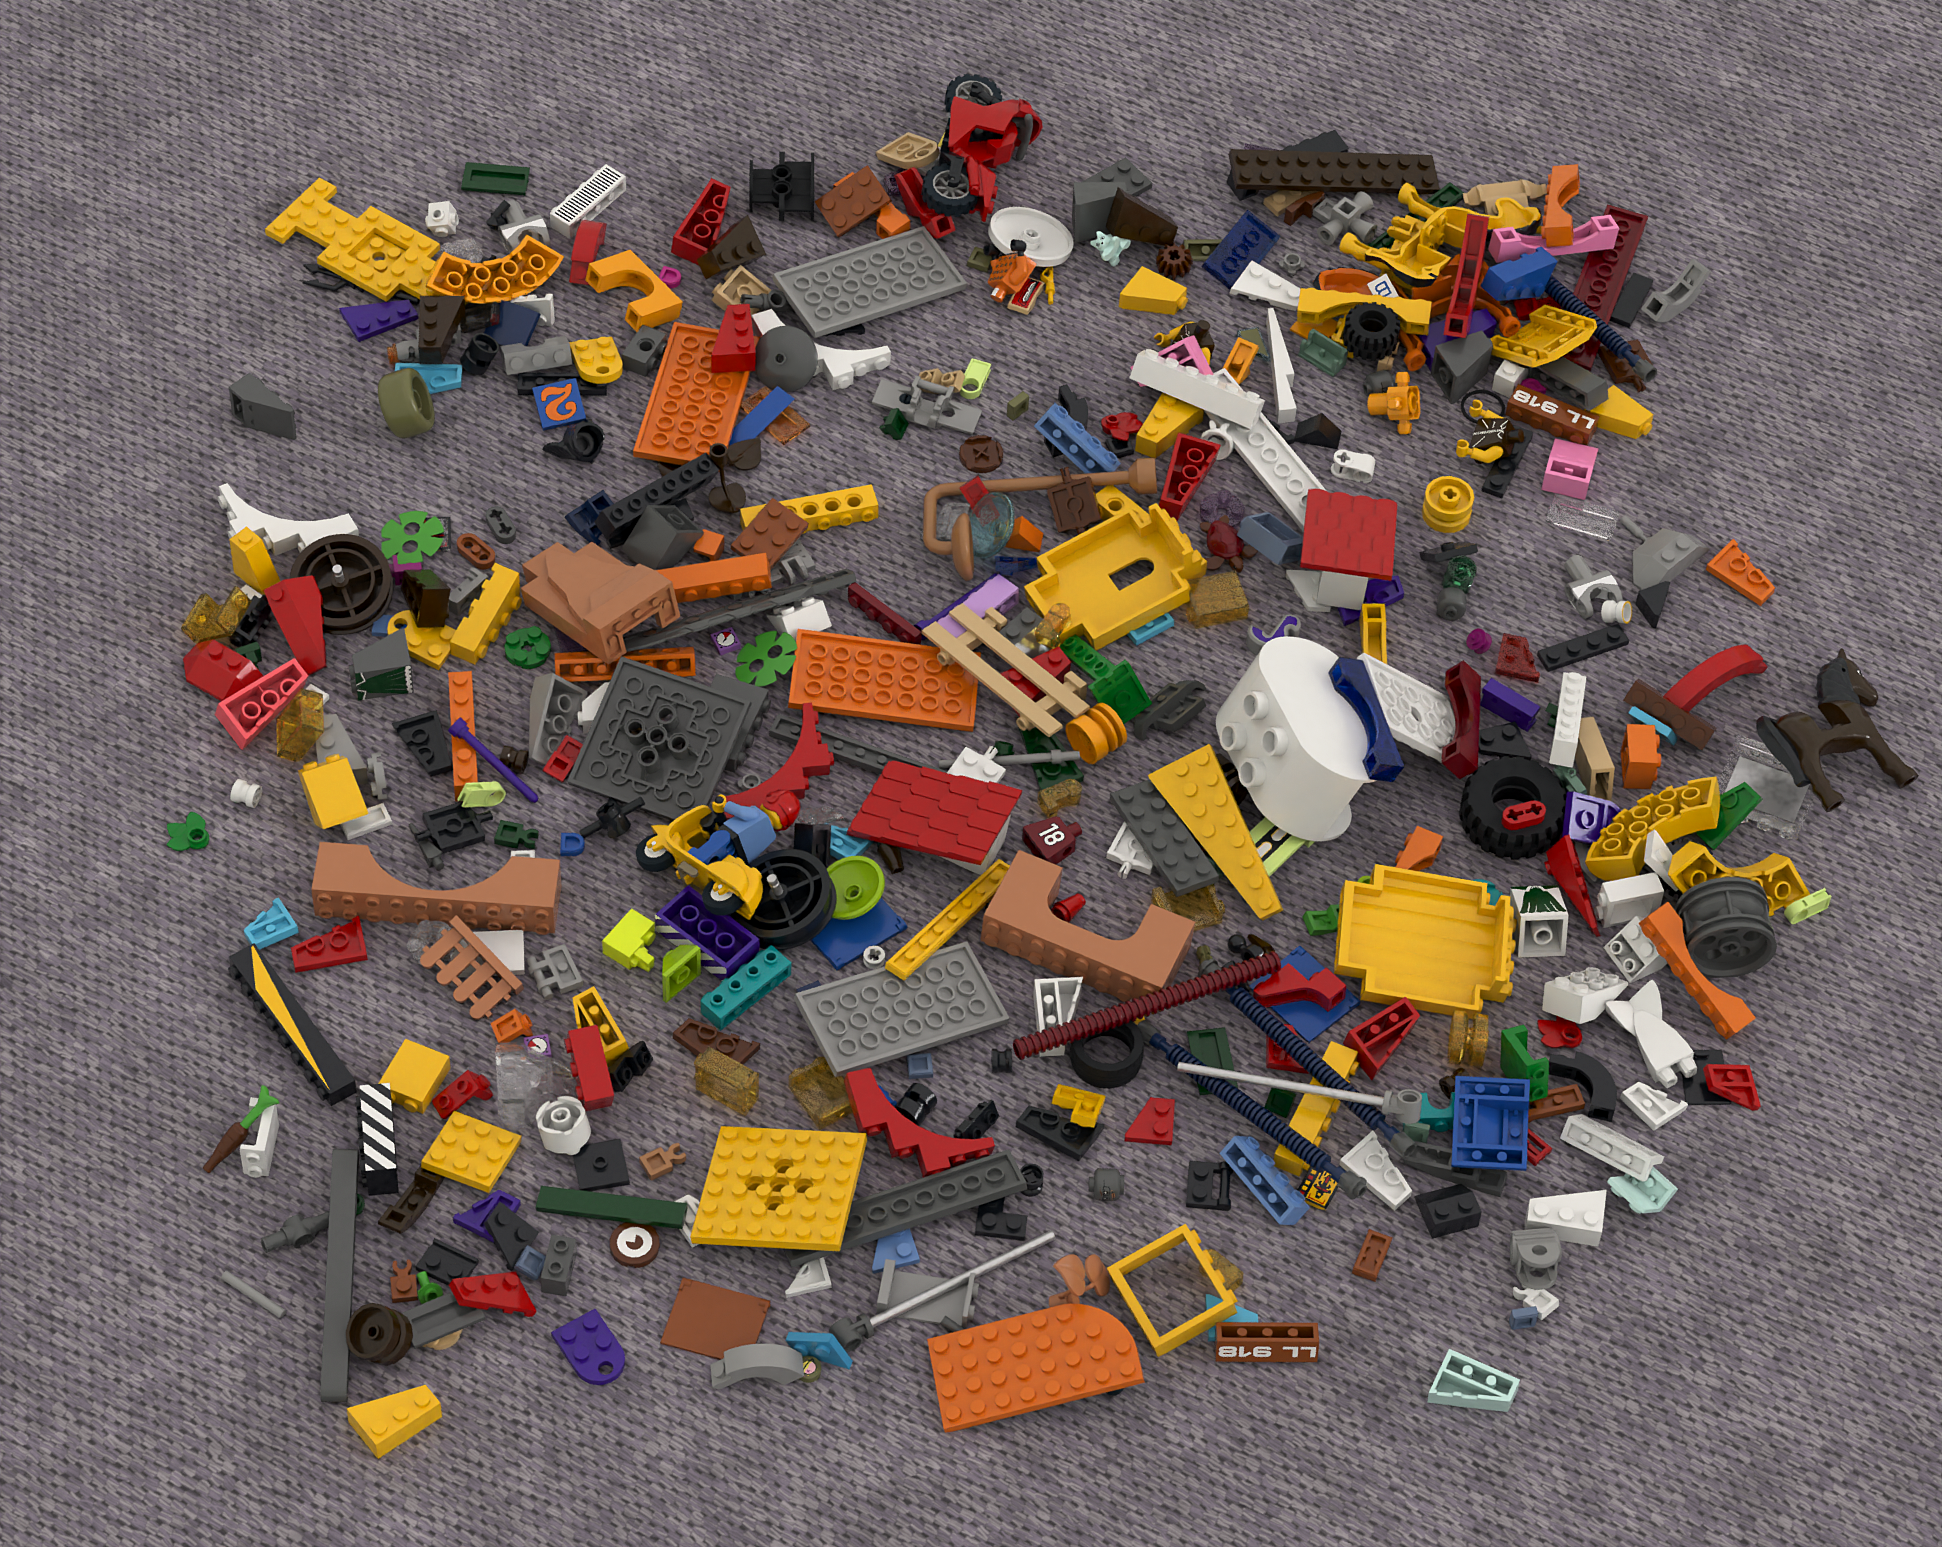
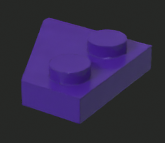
(475, 1217)

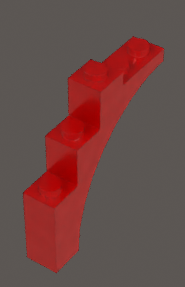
(1468, 277)
(807, 760)
(904, 1138)

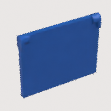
(847, 939)
(1306, 1016)

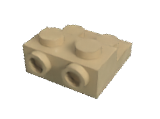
(736, 284)

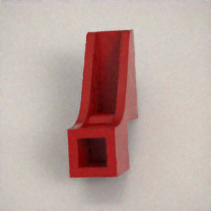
(910, 188)
(1291, 986)

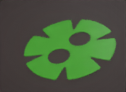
(398, 537)
(767, 673)

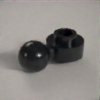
(1237, 944)

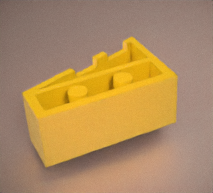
(1164, 423)
(394, 1418)

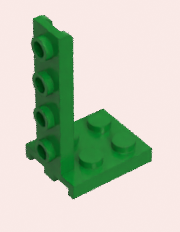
(1112, 684)

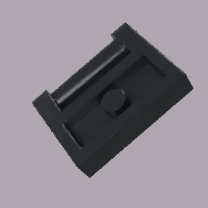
(1201, 1182)

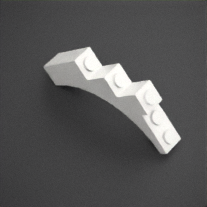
(836, 364)
(278, 533)

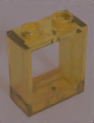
(300, 725)
(726, 1081)

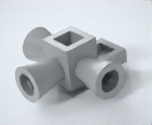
(1345, 218)

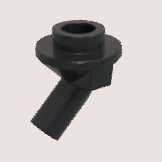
(496, 218)

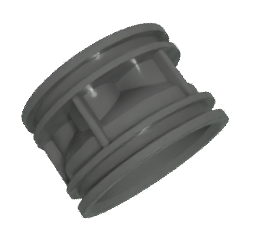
(1727, 926)

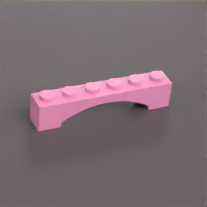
(1595, 235)

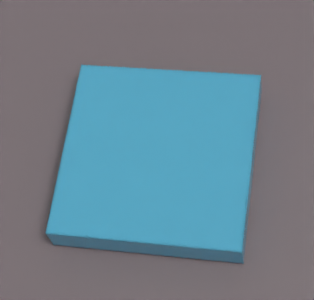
(1662, 730)

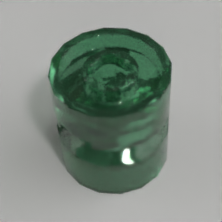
(1460, 573)

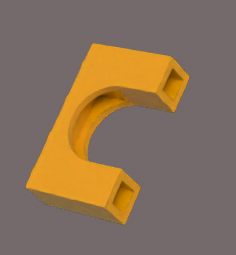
(628, 270)

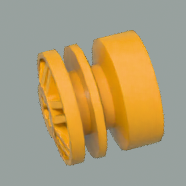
(1096, 733)

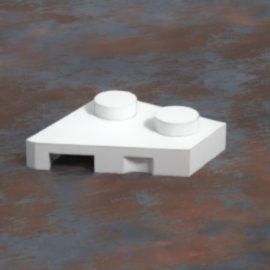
(544, 306)
(1306, 588)

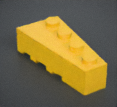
(487, 615)

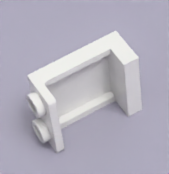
(258, 1158)

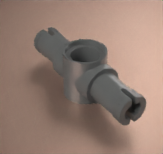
(764, 303)
(296, 1232)

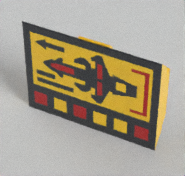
(1318, 1188)

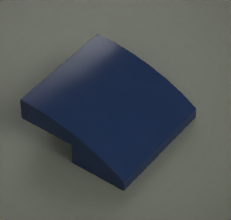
(515, 325)

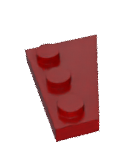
(340, 946)
(494, 1291)

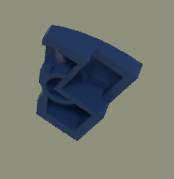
(583, 517)

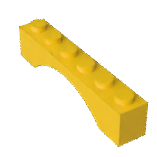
(1320, 305)
(1373, 631)

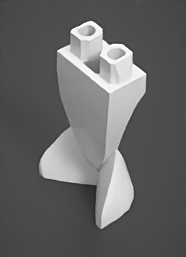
(1659, 1043)

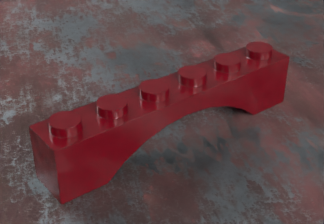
(1464, 692)

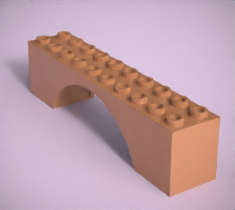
(516, 897)

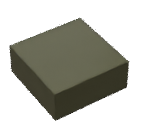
(979, 260)
(1017, 405)

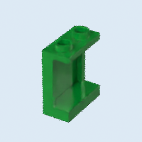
(1518, 1064)

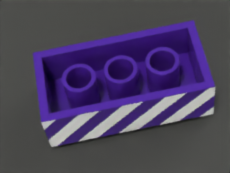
(721, 939)

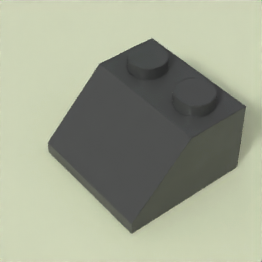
(1022, 633)

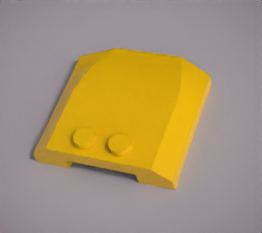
(1545, 338)

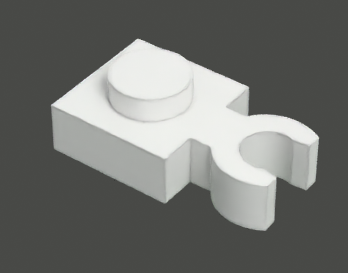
(1541, 1299)

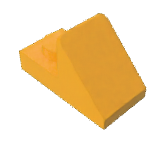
(1240, 359)

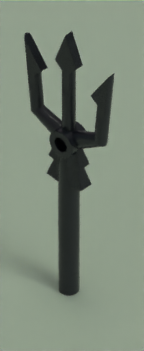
(314, 268)

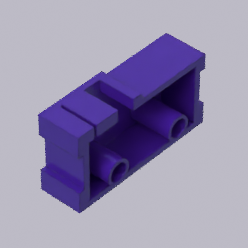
(1509, 704)

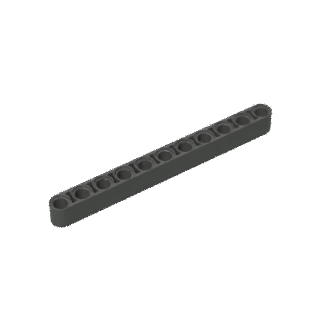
(339, 1274)

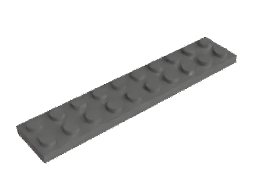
(924, 1201)

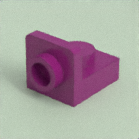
(398, 569)

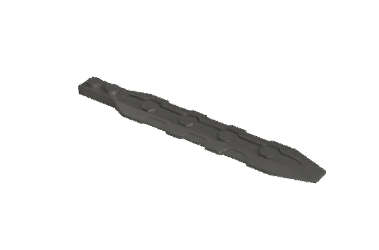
(817, 586)

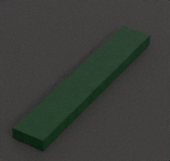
(1445, 197)
(611, 1207)

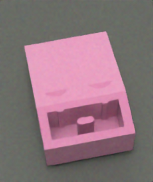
(1569, 469)

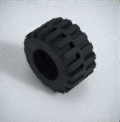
(1371, 318)

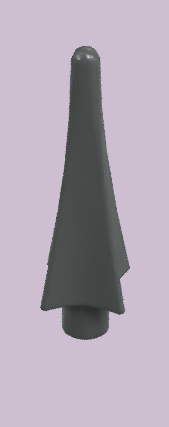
(431, 853)

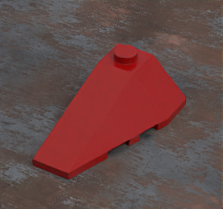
(299, 614)
(1568, 874)

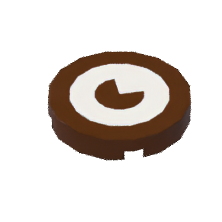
(634, 1244)

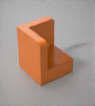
(710, 545)

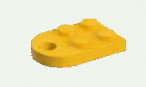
(597, 357)
(425, 644)

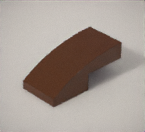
(1303, 206)

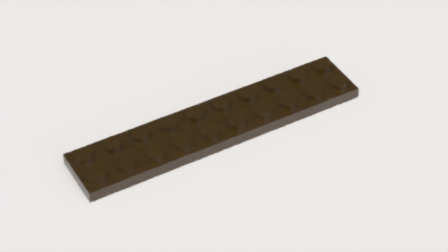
(1332, 171)

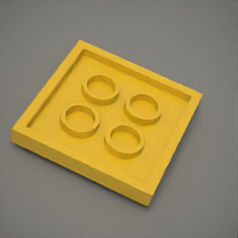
(471, 1151)

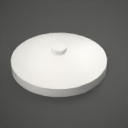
(1046, 237)

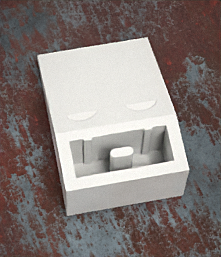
(1581, 994)

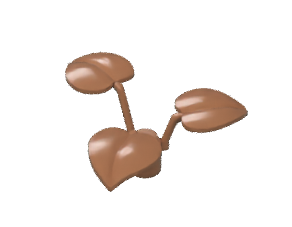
(1073, 1274)

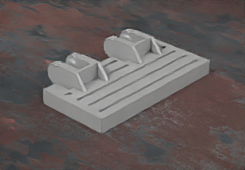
(795, 557)

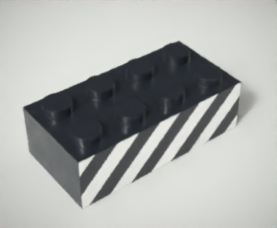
(377, 1139)

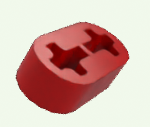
(1523, 815)

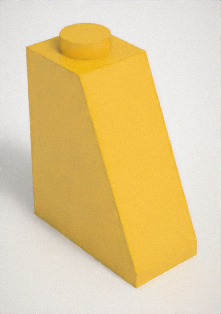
(1153, 293)
(1623, 415)
(252, 560)

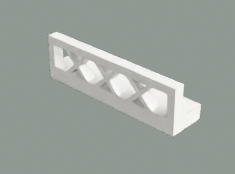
(1610, 1146)

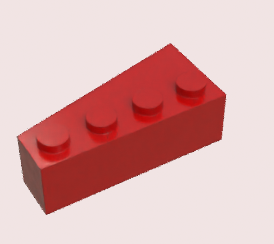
(1187, 469)

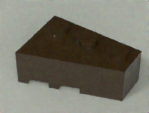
(733, 248)

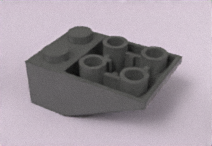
(261, 408)

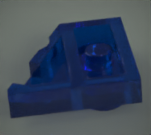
(1008, 565)

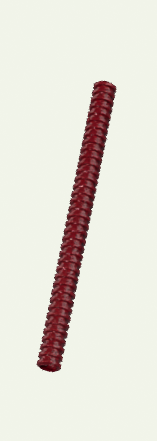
(1145, 1005)

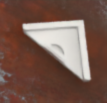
(810, 1278)

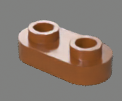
(478, 551)

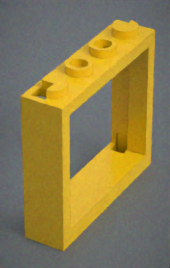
(1196, 1325)

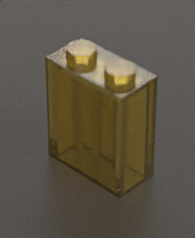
(1216, 600)

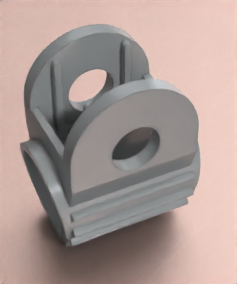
(1535, 1251)

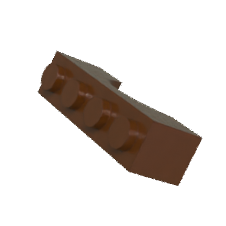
(1683, 723)

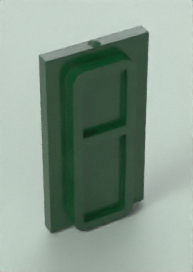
(495, 178)
(1212, 1049)

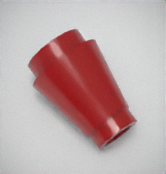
(1068, 907)

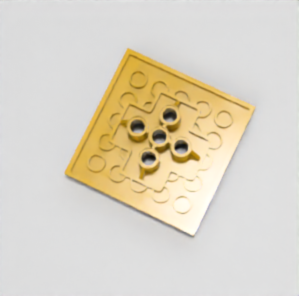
(779, 1188)

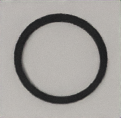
(1477, 392)

